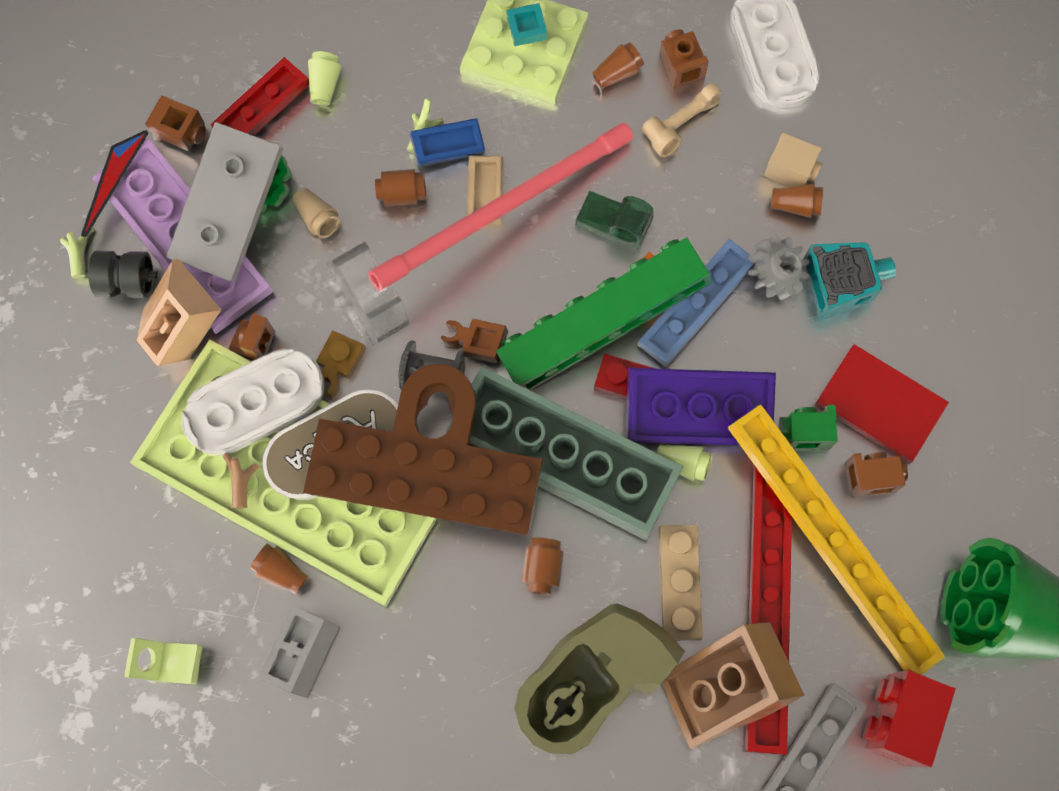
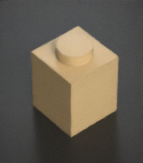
(793, 162)

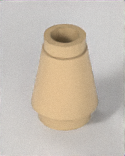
(317, 214)

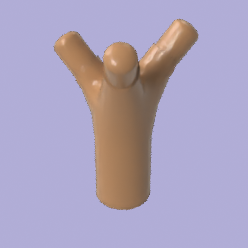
(239, 480)

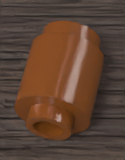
(400, 187)
(542, 565)

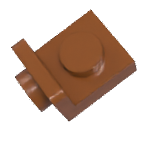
(252, 337)

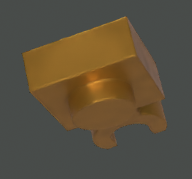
(339, 359)

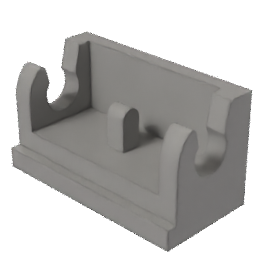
(299, 652)

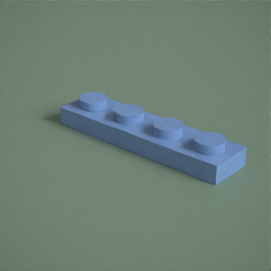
(685, 318)

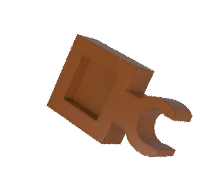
(478, 340)

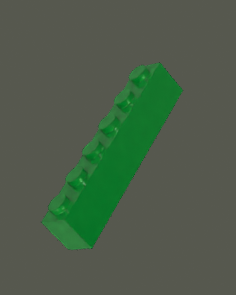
(605, 314)

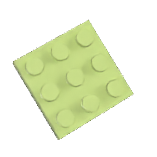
(530, 68)

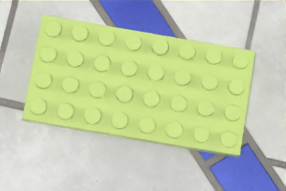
(344, 539)

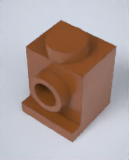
(683, 58)
(176, 124)
(875, 474)

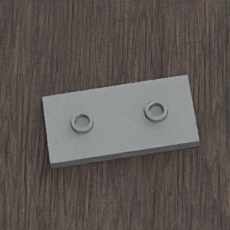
(225, 202)

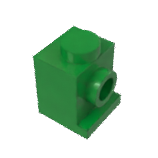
(810, 429)

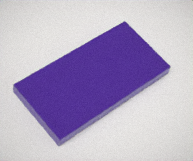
(693, 404)

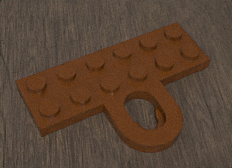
(425, 474)

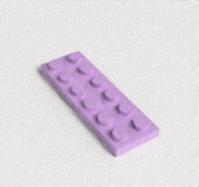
(151, 203)

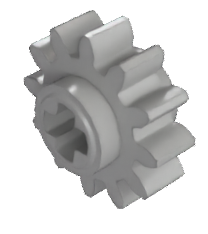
(778, 267)

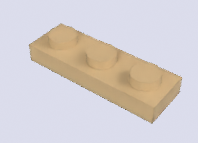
(680, 581)

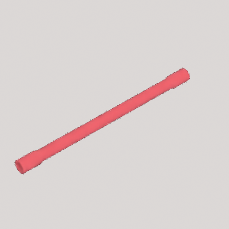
(401, 265)

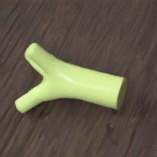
(423, 121)
(76, 253)

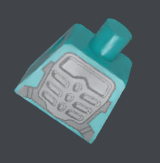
(845, 276)

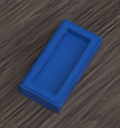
(447, 142)

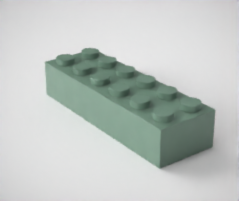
(579, 456)

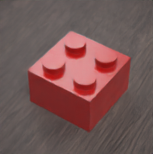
(908, 718)

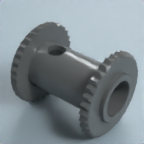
(412, 360)

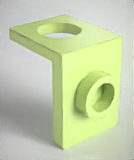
(168, 661)

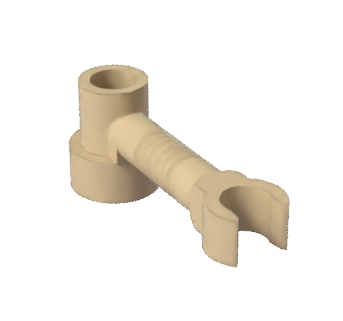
(663, 134)

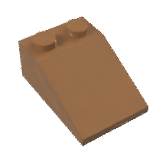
(731, 684)

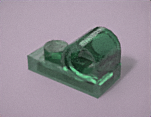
(617, 221)

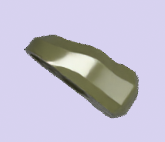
(592, 676)

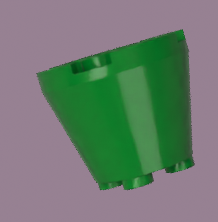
(1002, 604)

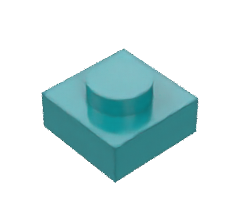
(526, 24)

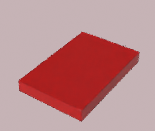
(882, 403)

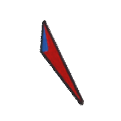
(116, 165)

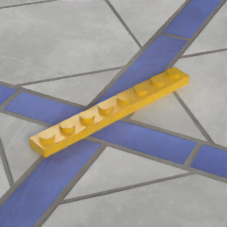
(836, 542)

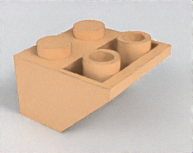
(176, 317)

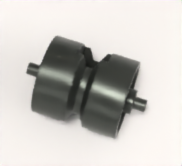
(113, 274)

